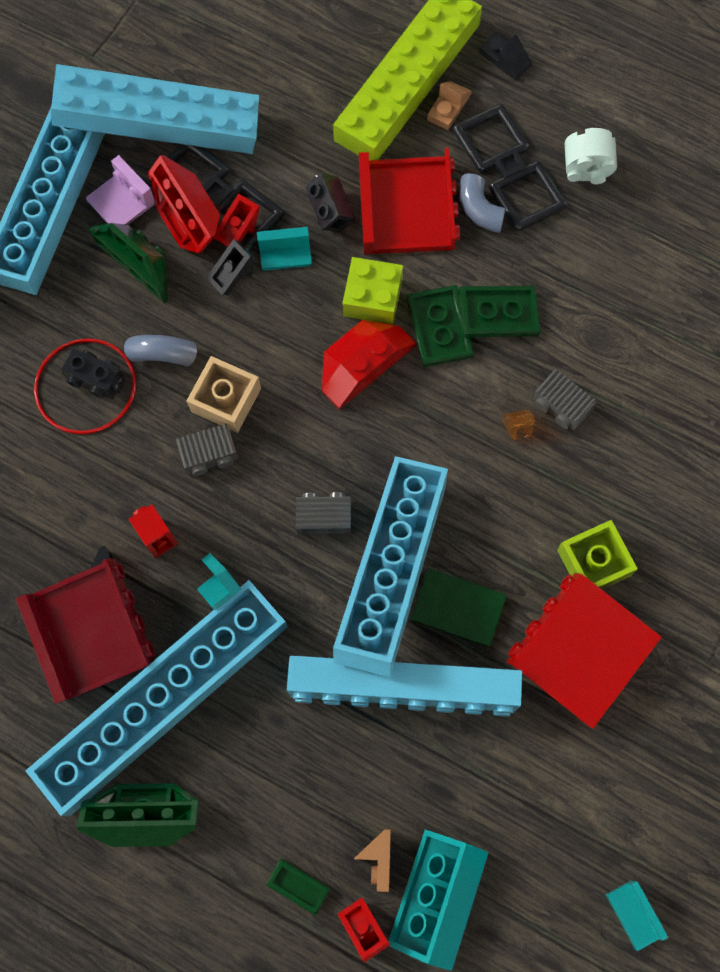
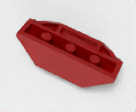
(183, 205)
(361, 358)

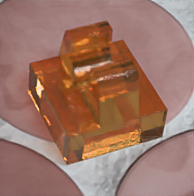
(518, 419)

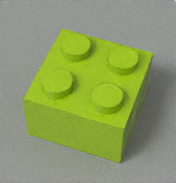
(372, 290)
(598, 555)

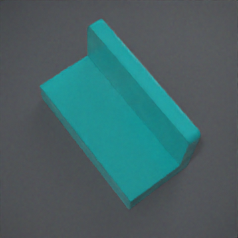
(284, 248)
(220, 586)
(636, 915)

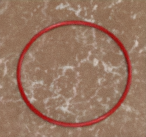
(102, 427)

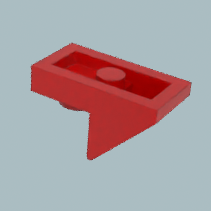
(237, 221)
(363, 929)

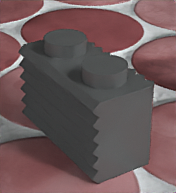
(563, 400)
(207, 450)
(323, 514)

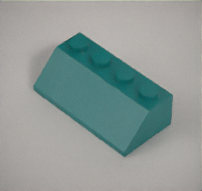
(438, 900)

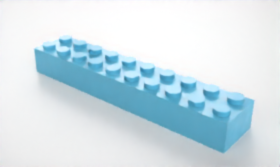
(156, 700)

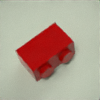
(152, 530)

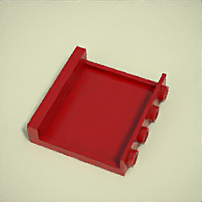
(408, 204)
(583, 648)

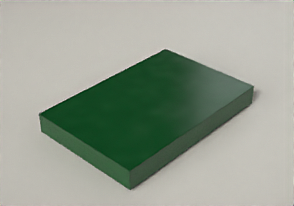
(499, 311)
(439, 326)
(458, 607)

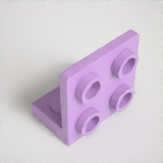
(122, 196)

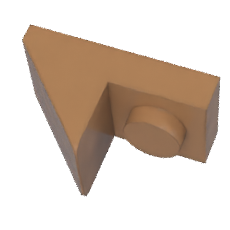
(449, 104)
(379, 850)

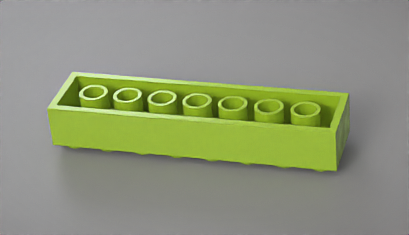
(406, 76)

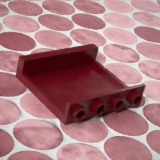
(86, 631)

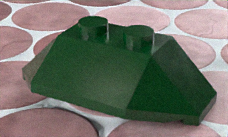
(135, 255)
(139, 815)

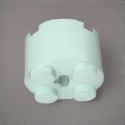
(590, 156)

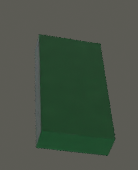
(298, 886)

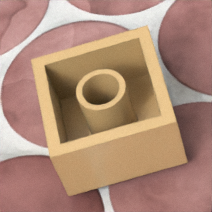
(224, 394)

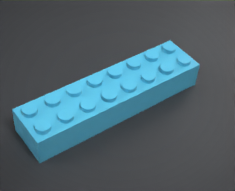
(154, 109)
(43, 203)
(390, 567)
(409, 685)

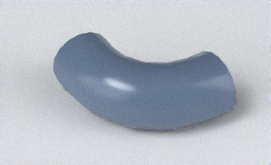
(477, 206)
(160, 348)

